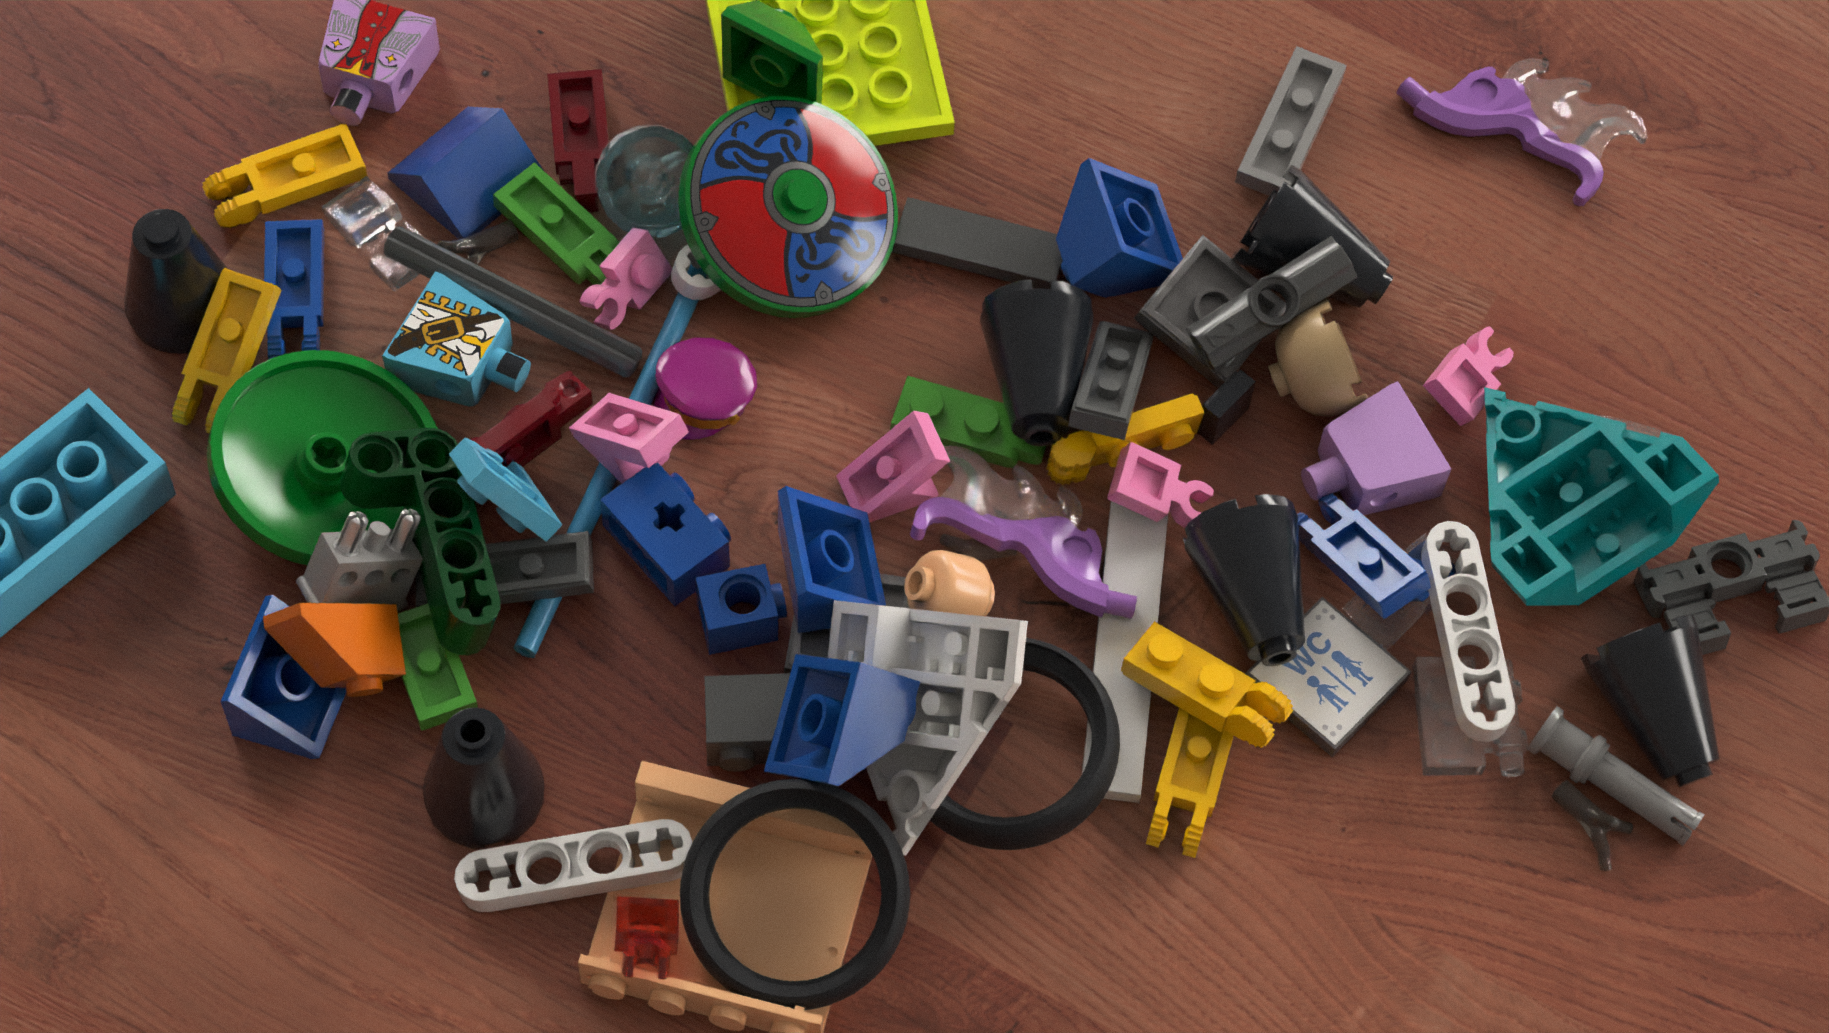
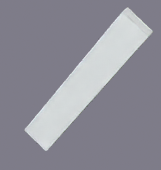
(1135, 568)

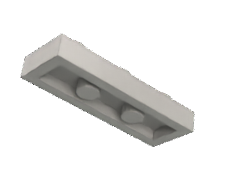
(1291, 120)

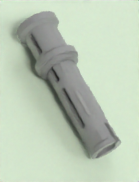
(1590, 761)

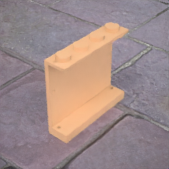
(776, 897)

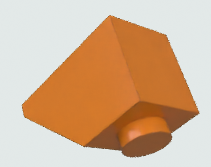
(342, 643)

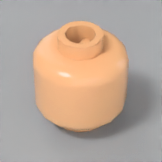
(949, 584)

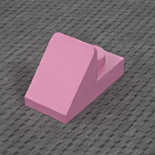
(628, 434)
(896, 469)

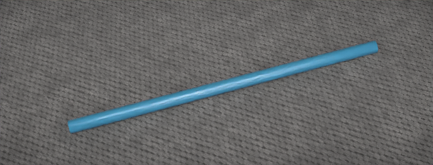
(602, 479)

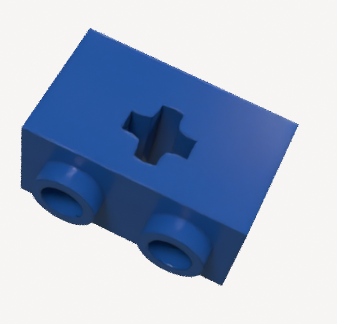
(666, 531)

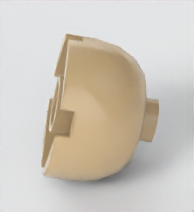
(1316, 364)

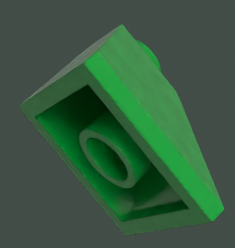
(770, 52)

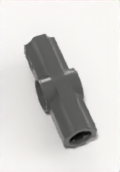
(1300, 282)

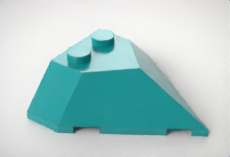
(1582, 498)

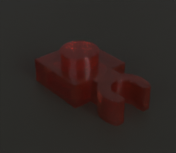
(646, 933)

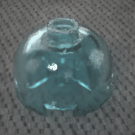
(625, 182)

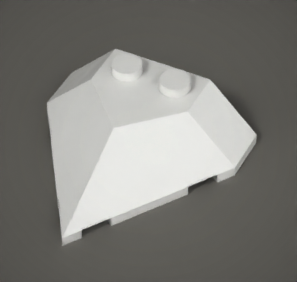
(966, 680)

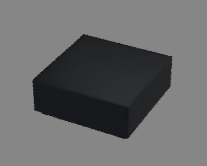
(1226, 406)

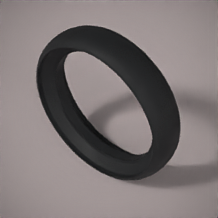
(1086, 794)
(764, 800)

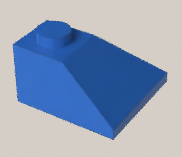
(1115, 233)
(839, 719)

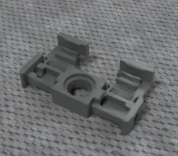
(1696, 588)

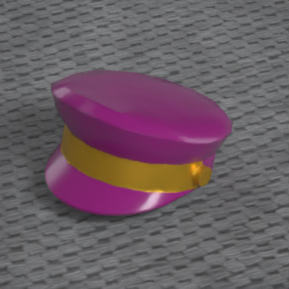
(705, 384)

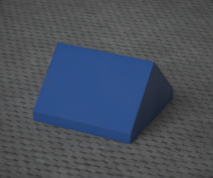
(463, 168)
(825, 557)
(275, 698)

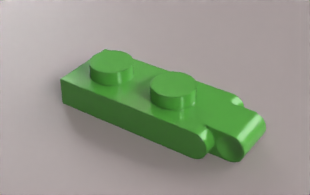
(556, 224)
(967, 422)

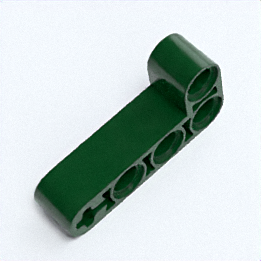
(455, 540)

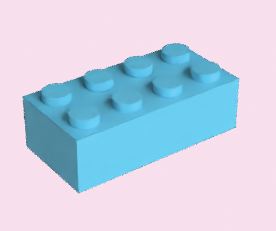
(70, 499)

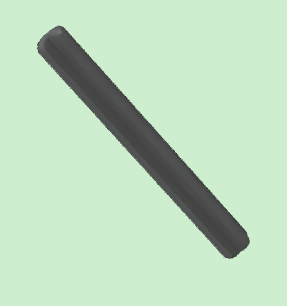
(516, 302)

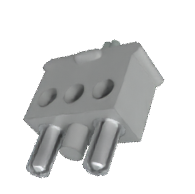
(363, 564)

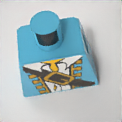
(454, 346)

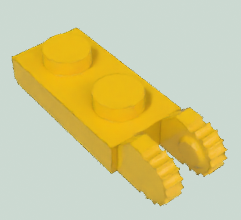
(285, 175)
(225, 341)
(1164, 424)
(1205, 686)
(1190, 778)

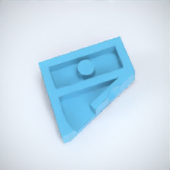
(508, 487)

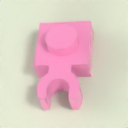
(632, 276)
(1464, 373)
(1152, 488)

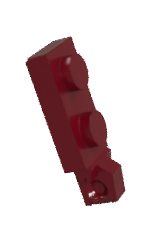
(578, 130)
(536, 424)

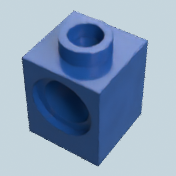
(729, 630)

